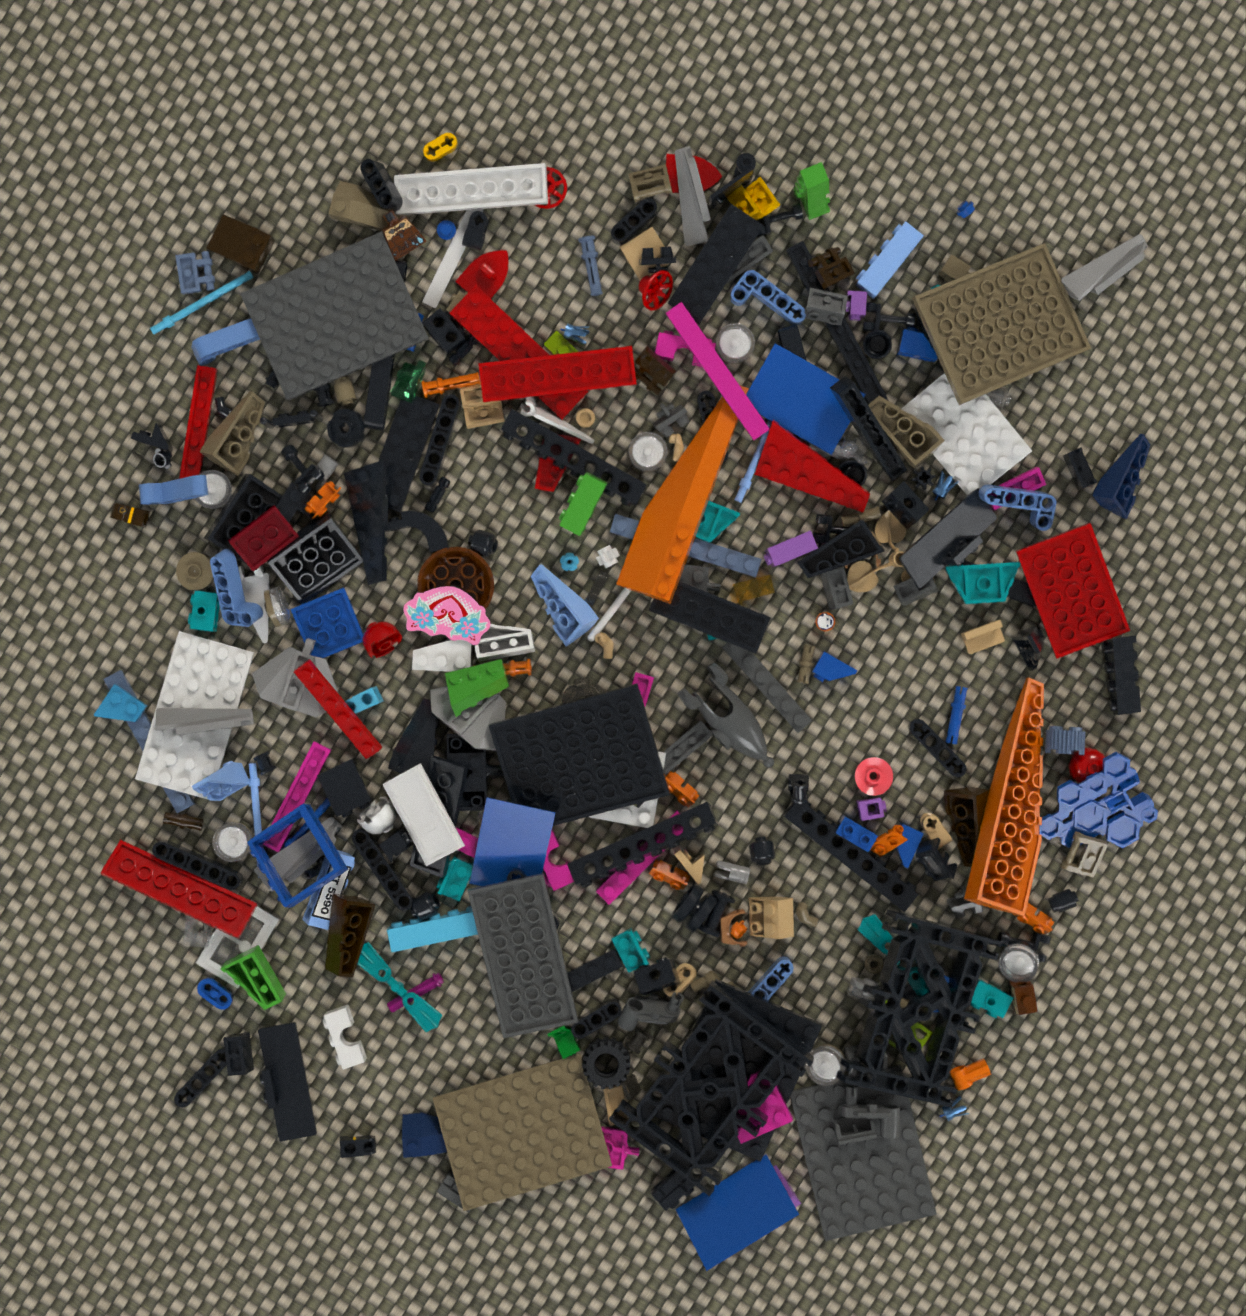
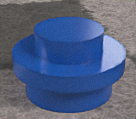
(965, 209)
(446, 230)

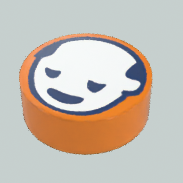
(825, 621)

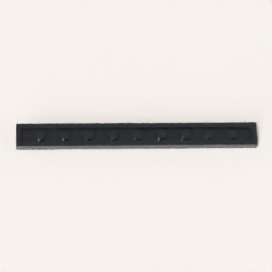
(841, 333)

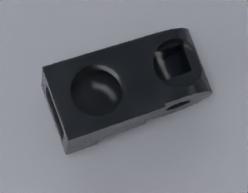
(357, 1146)

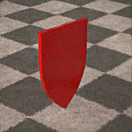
(708, 173)
(486, 272)

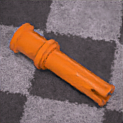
(441, 386)
(518, 667)

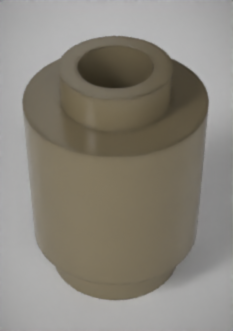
(344, 391)

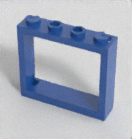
(323, 840)

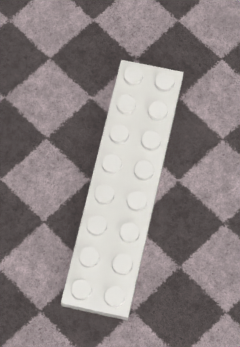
(472, 189)

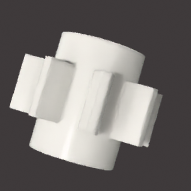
(607, 556)

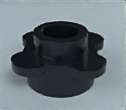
(158, 458)

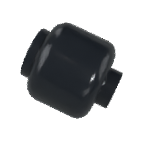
(483, 543)
(762, 851)
(425, 906)

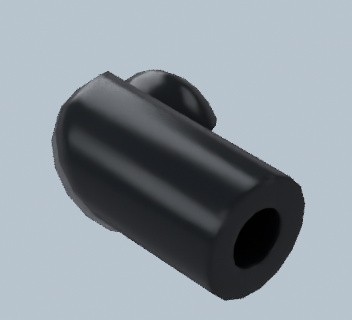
(221, 407)
(314, 871)

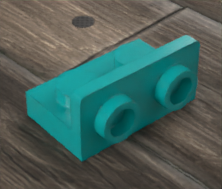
(456, 880)
(630, 949)

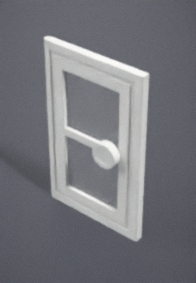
(226, 946)

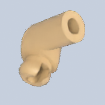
(678, 448)
(605, 642)

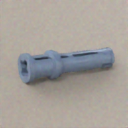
(589, 256)

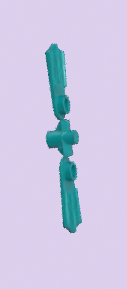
(872, 930)
(420, 1010)

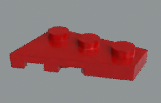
(548, 474)

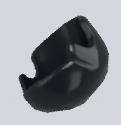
(877, 344)
(854, 471)

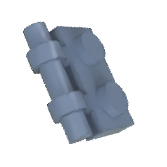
(189, 274)

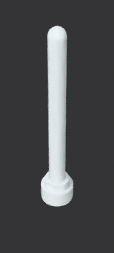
(609, 613)

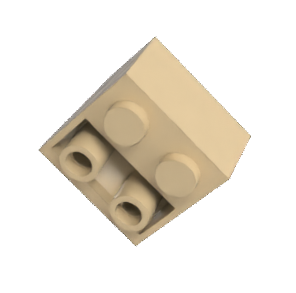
(771, 917)

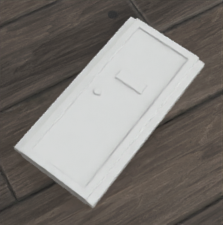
(423, 814)

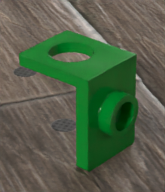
(565, 1041)

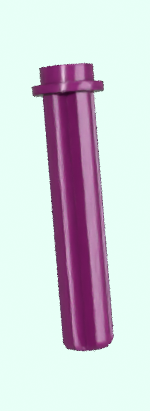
(420, 989)

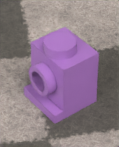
(856, 305)
(865, 814)

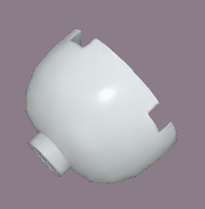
(378, 817)

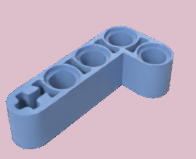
(770, 301)
(224, 340)
(174, 490)
(1017, 501)
(230, 591)
(767, 989)

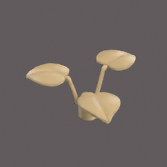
(860, 574)

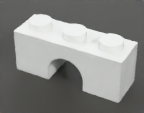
(348, 1053)

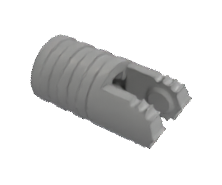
(327, 466)
(736, 872)

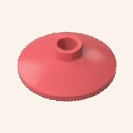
(883, 778)

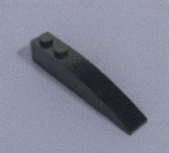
(868, 427)

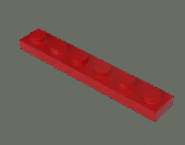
(198, 420)
(337, 709)

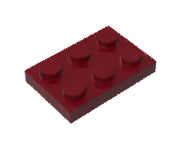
(263, 538)

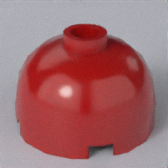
(380, 638)
(1085, 765)

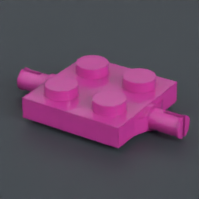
(618, 1146)

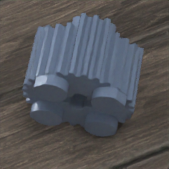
(1065, 741)

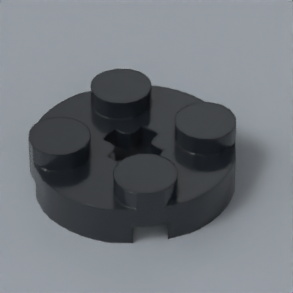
(356, 428)

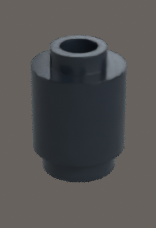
(1063, 901)

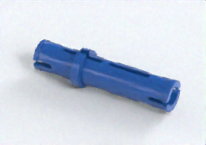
(956, 714)

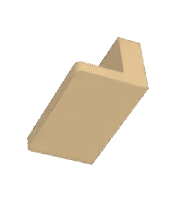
(983, 636)

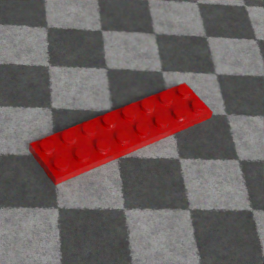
(506, 340)
(557, 374)
(179, 889)

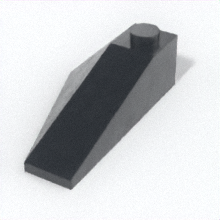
(417, 741)

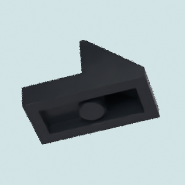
(157, 439)

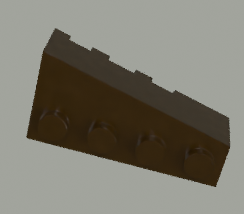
(347, 933)

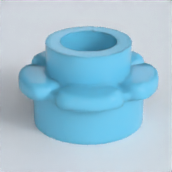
(564, 561)

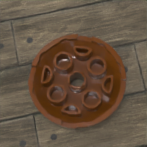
(460, 565)

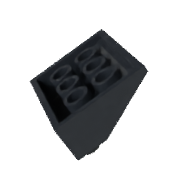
(245, 505)
(315, 558)

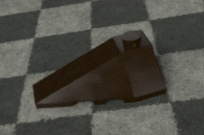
(966, 812)

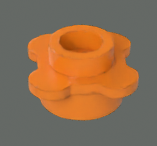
(738, 929)

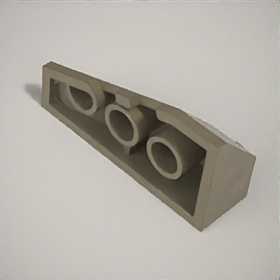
(358, 207)
(907, 433)
(231, 440)

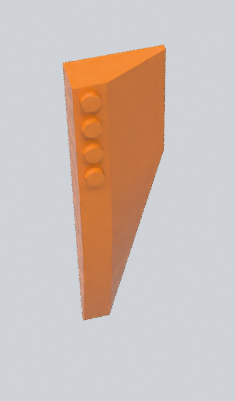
(676, 510)
(1011, 820)

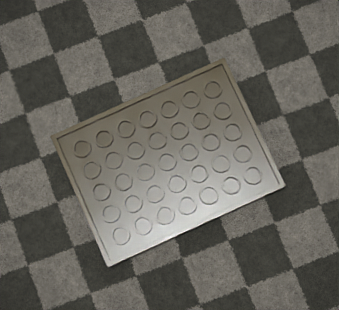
(1001, 323)
(521, 1132)

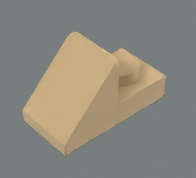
(694, 868)

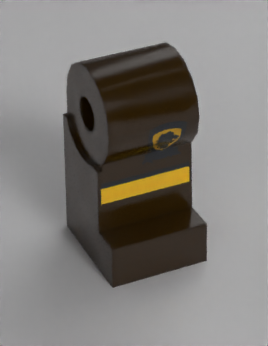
(130, 515)

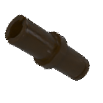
(183, 821)

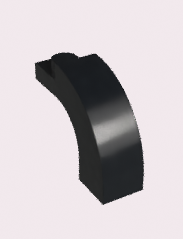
(432, 529)

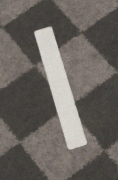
(448, 263)

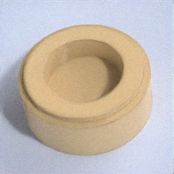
(585, 418)

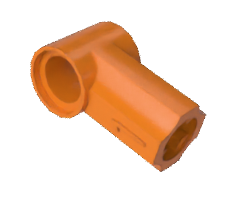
(964, 1076)

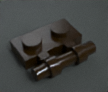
(834, 272)
(655, 367)

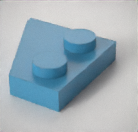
(120, 706)

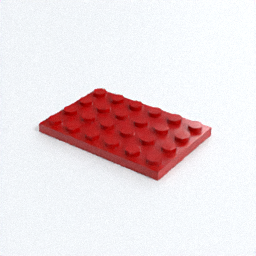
(1073, 590)

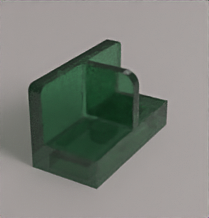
(408, 381)

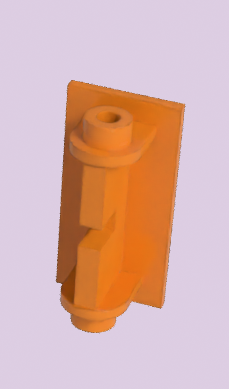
(318, 505)
(686, 795)
(888, 841)
(676, 879)
(1041, 923)

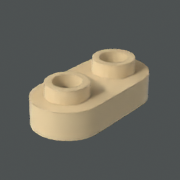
(685, 981)

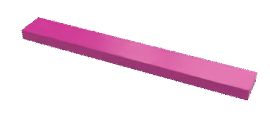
(717, 371)

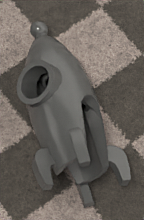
(738, 727)

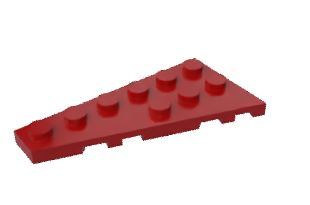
(802, 468)

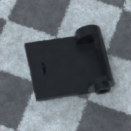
(742, 175)

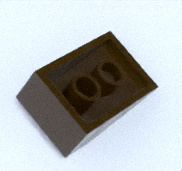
(241, 243)

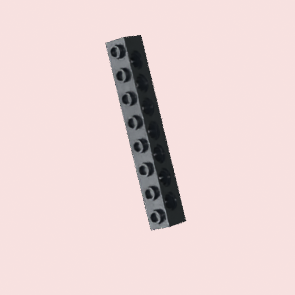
(515, 419)
(579, 867)
(901, 900)

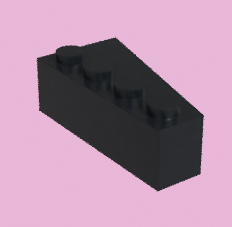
(1122, 675)

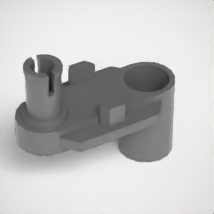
(650, 1010)
(888, 1114)

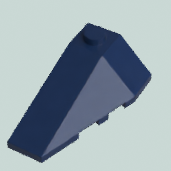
(1119, 482)
(421, 1135)

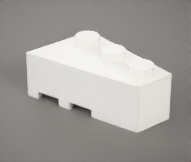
(504, 642)
(444, 656)

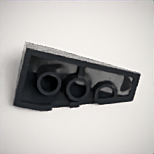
(1030, 646)

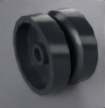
(696, 908)

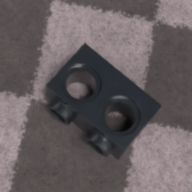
(440, 333)

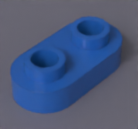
(214, 995)

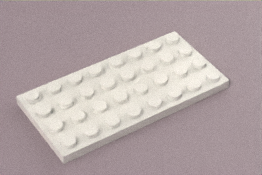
(198, 676)

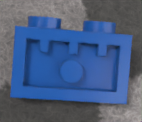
(856, 833)

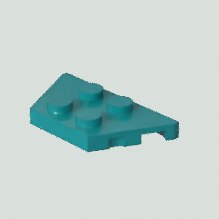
(715, 521)
(983, 582)

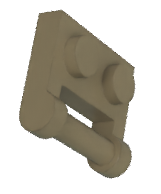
(649, 178)
(1089, 857)

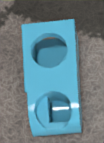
(365, 700)

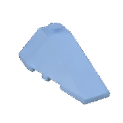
(568, 610)
(223, 782)

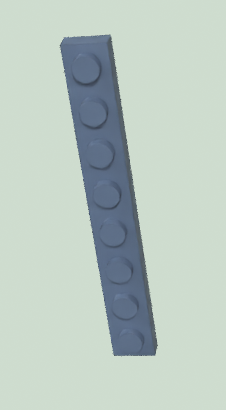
(700, 549)
(141, 730)

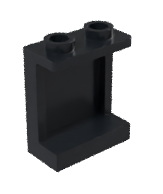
(345, 788)

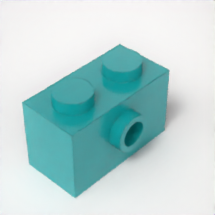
(204, 611)
(991, 999)

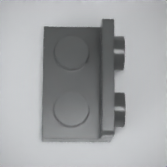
(826, 306)

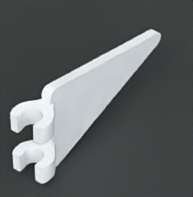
(534, 409)
(254, 593)

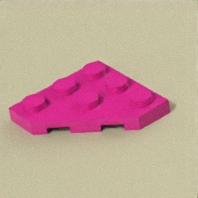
(773, 1107)

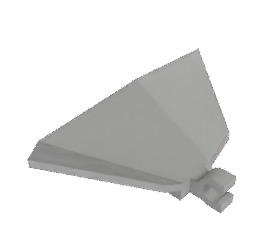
(281, 686)
(473, 722)

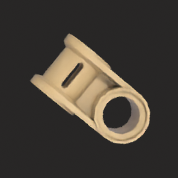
(936, 830)

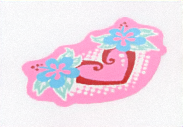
(448, 613)

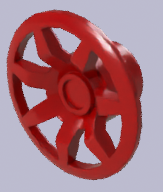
(551, 185)
(653, 287)

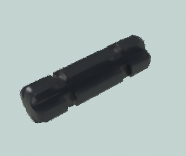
(463, 350)
(437, 494)

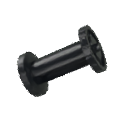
(715, 915)

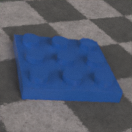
(329, 622)

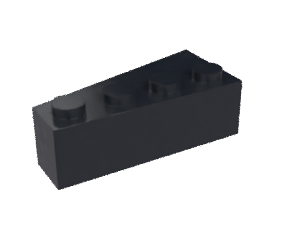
(847, 547)

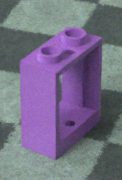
(790, 549)

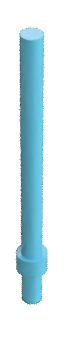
(169, 321)

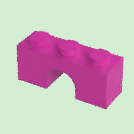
(669, 343)
(557, 875)

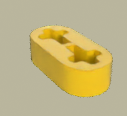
(437, 143)

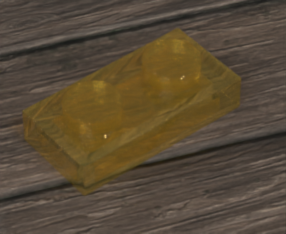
(753, 588)

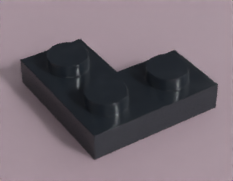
(293, 500)

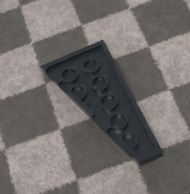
(370, 513)

